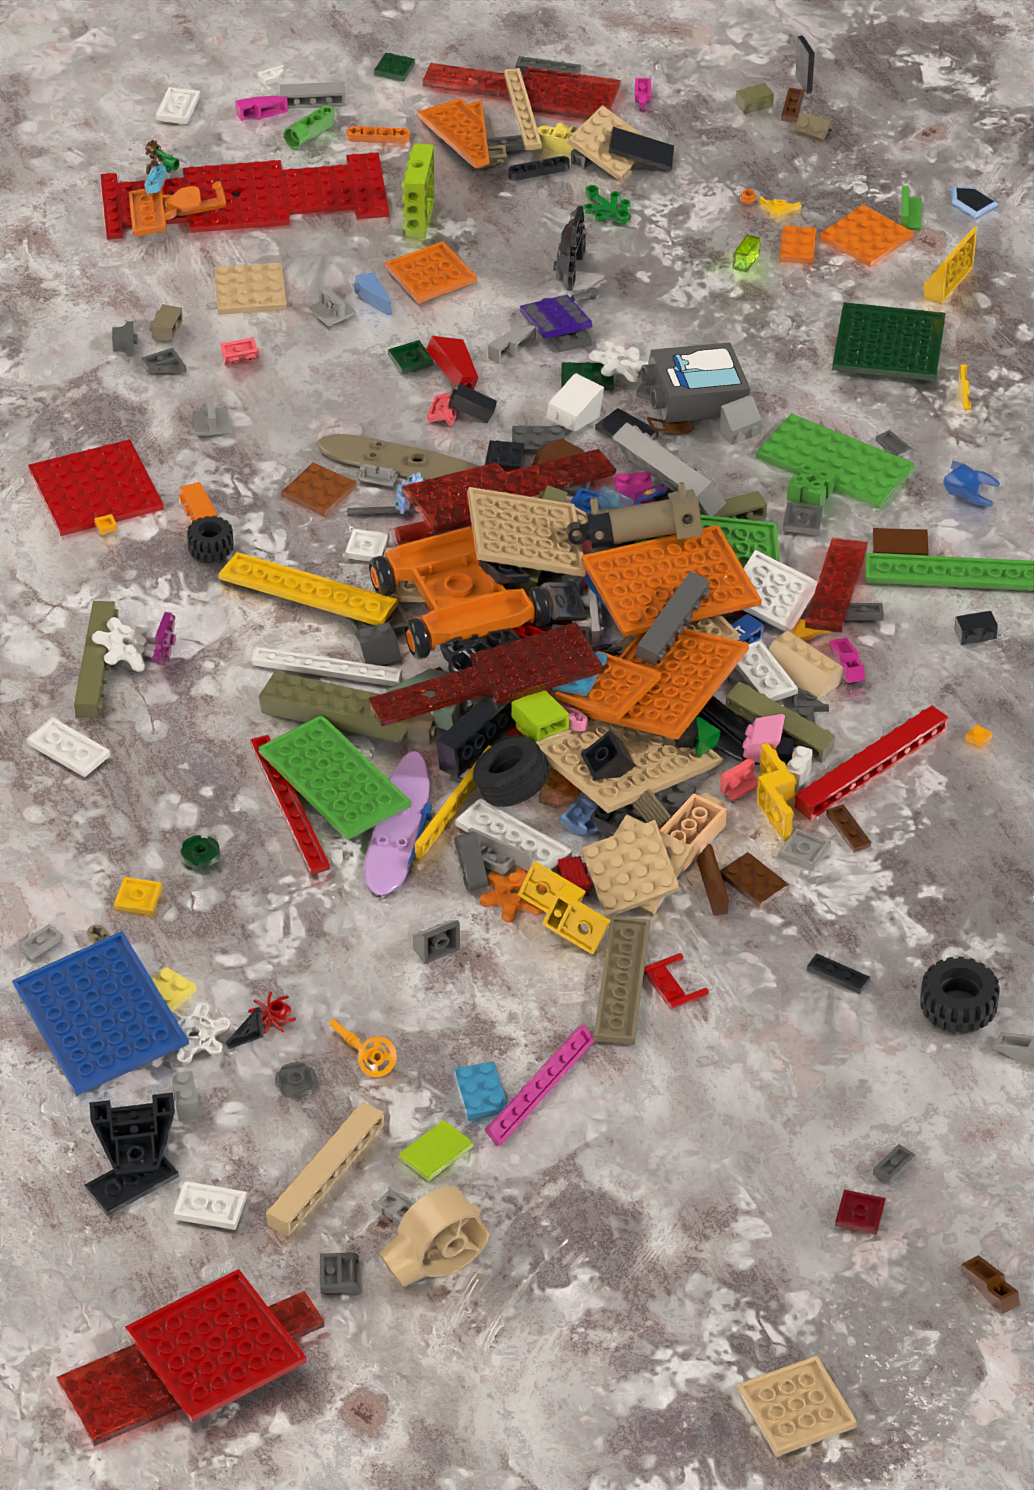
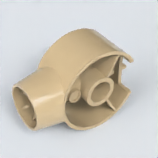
(435, 1237)

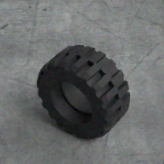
(954, 1013)

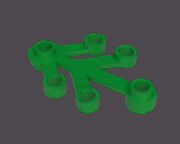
(621, 216)

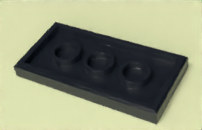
(641, 148)
(116, 1192)

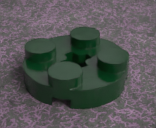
(196, 860)

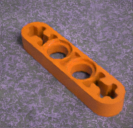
(394, 135)

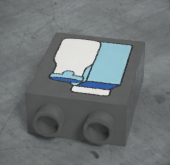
(694, 381)

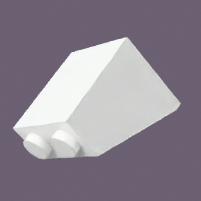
(576, 403)

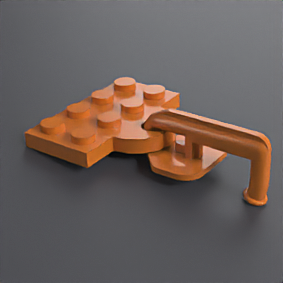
(152, 210)

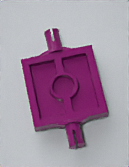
(164, 639)

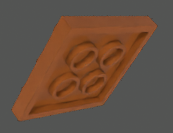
(319, 489)

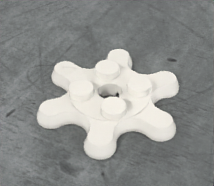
(619, 361)
(118, 650)
(207, 1030)

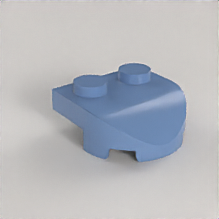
(578, 817)

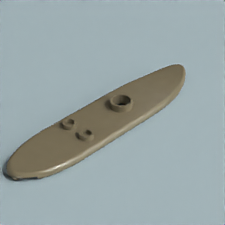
(360, 450)

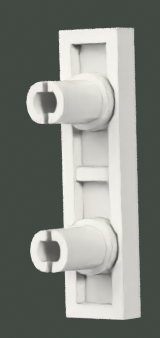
(590, 601)

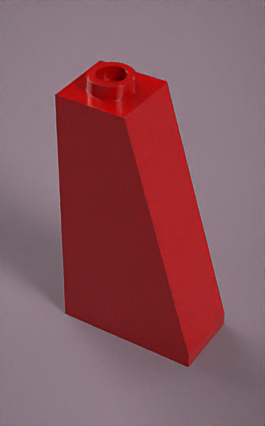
(453, 360)

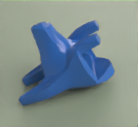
(967, 483)

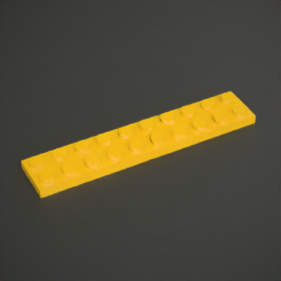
(308, 589)

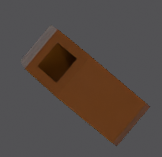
(555, 450)

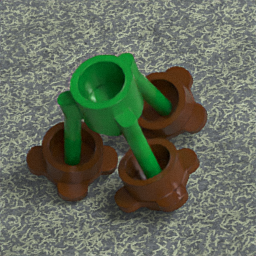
(154, 150)

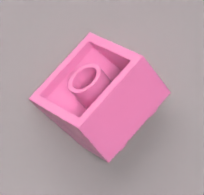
(762, 731)

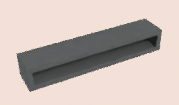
(673, 618)

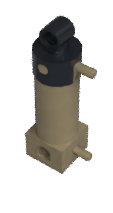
(608, 527)

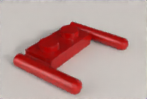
(667, 985)

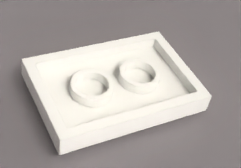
(177, 105)
(210, 1205)

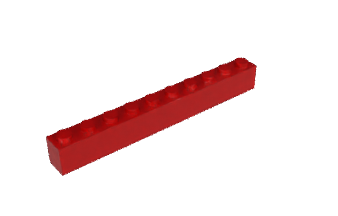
(871, 762)

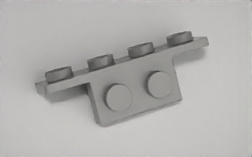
(500, 855)

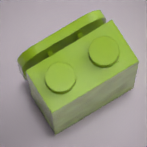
(539, 716)

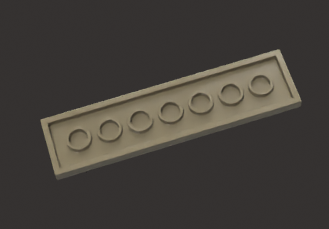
(622, 980)

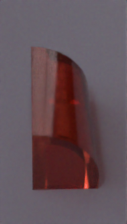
(410, 532)

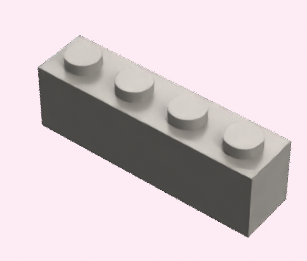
(313, 94)

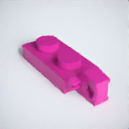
(643, 92)

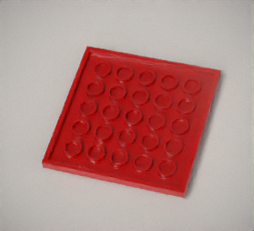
(95, 485)
(215, 1345)

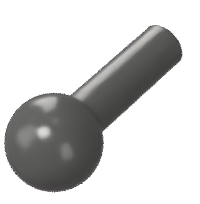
(592, 293)

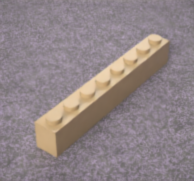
(324, 1169)

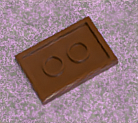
(900, 541)

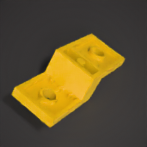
(776, 791)
(564, 908)

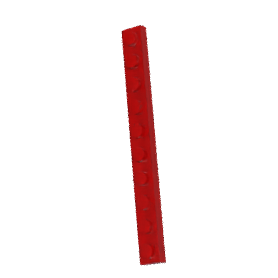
(292, 812)

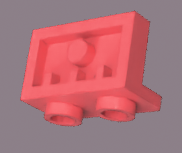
(441, 410)
(739, 780)

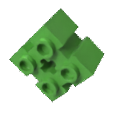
(810, 485)

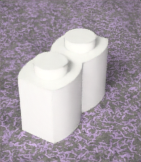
(800, 765)

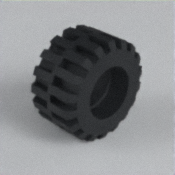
(210, 538)

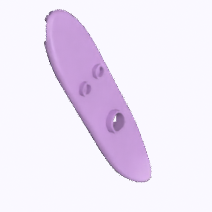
(394, 838)

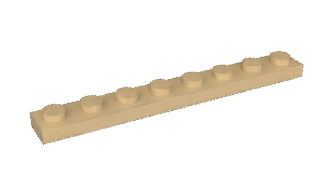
(522, 109)

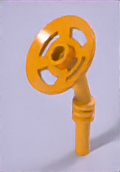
(371, 1053)

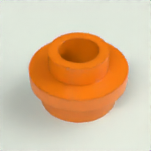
(748, 196)

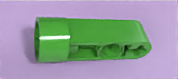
(309, 127)

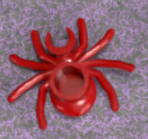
(275, 1011)

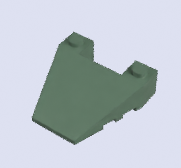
(443, 717)

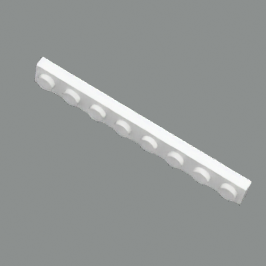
(326, 666)

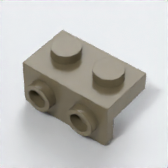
(813, 126)
(497, 156)

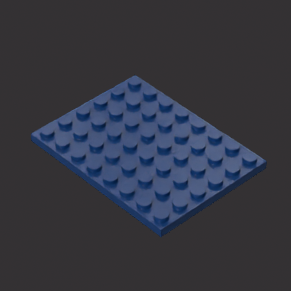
(100, 1013)

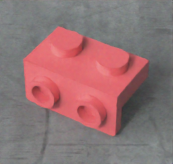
(239, 351)

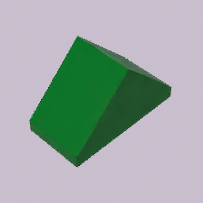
(706, 738)

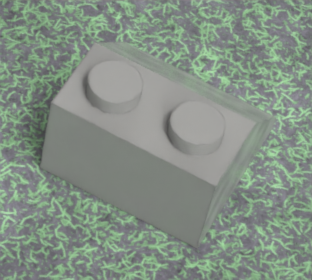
(740, 420)

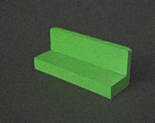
(910, 210)

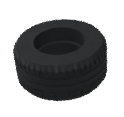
(511, 772)

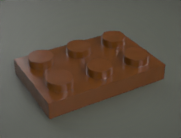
(754, 880)

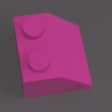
(631, 483)

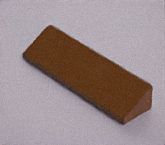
(713, 881)

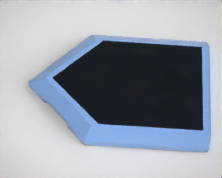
(971, 201)

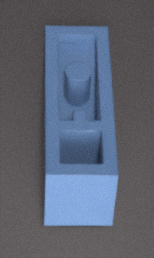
(372, 292)

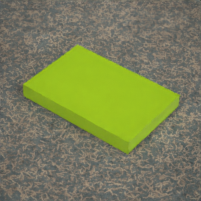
(435, 1150)

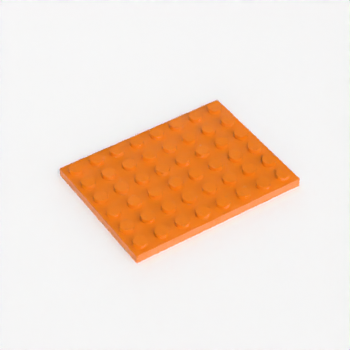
(644, 576)
(688, 680)

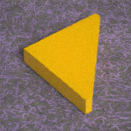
(779, 207)
(963, 387)
(806, 633)

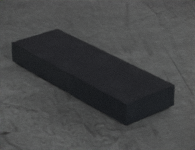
(838, 973)

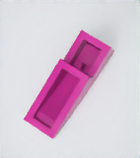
(260, 107)
(847, 657)

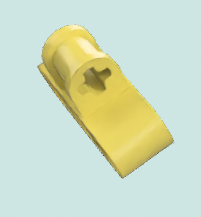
(556, 137)

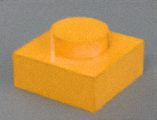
(106, 524)
(978, 736)

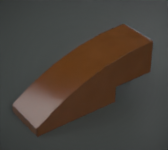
(991, 1284)

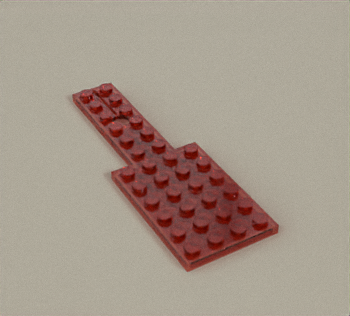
(546, 89)
(444, 499)
(502, 671)
(126, 1392)

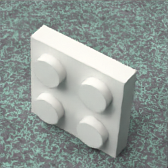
(366, 545)

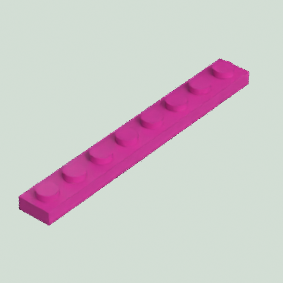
(539, 1085)

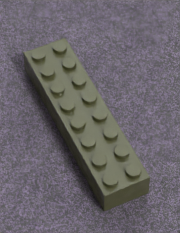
(342, 706)

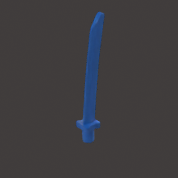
(426, 812)

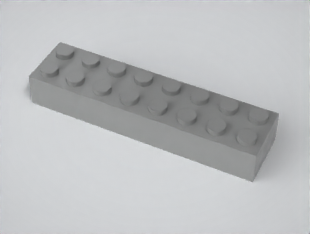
(667, 468)

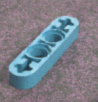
(155, 179)

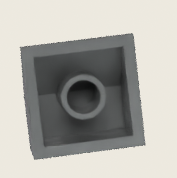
(377, 645)
(437, 941)

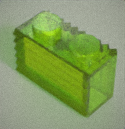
(746, 253)

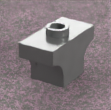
(124, 339)

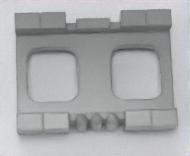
(391, 1212)

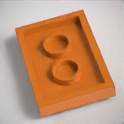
(797, 244)

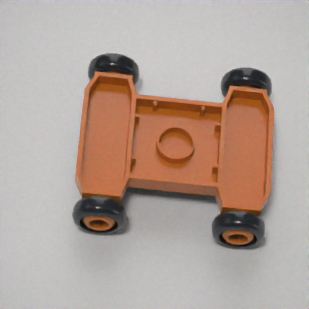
(455, 590)

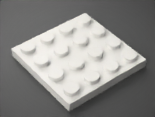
(782, 591)

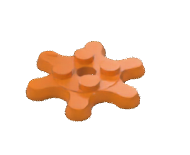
(504, 898)

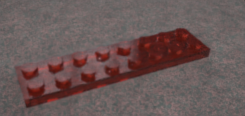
(836, 585)

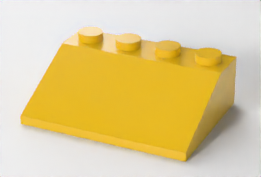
(952, 269)

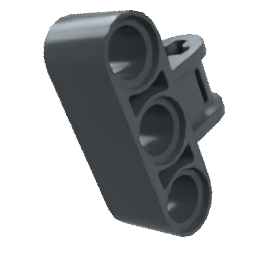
(470, 861)

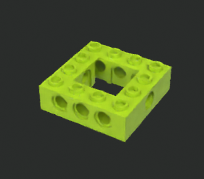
(419, 190)

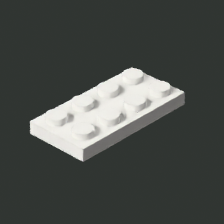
(765, 673)
(68, 747)

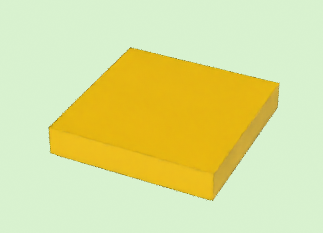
(138, 896)

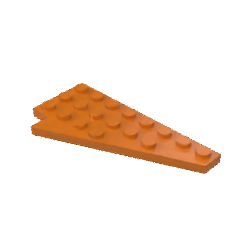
(461, 128)

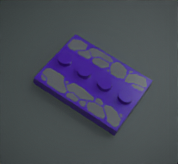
(555, 316)

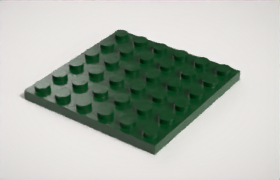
(889, 341)

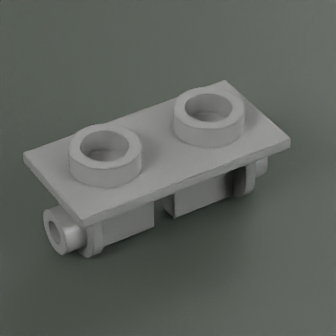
(384, 476)

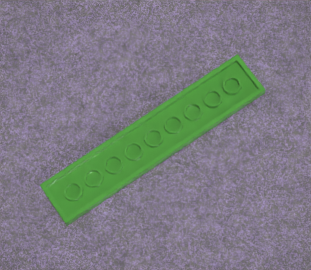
(949, 571)

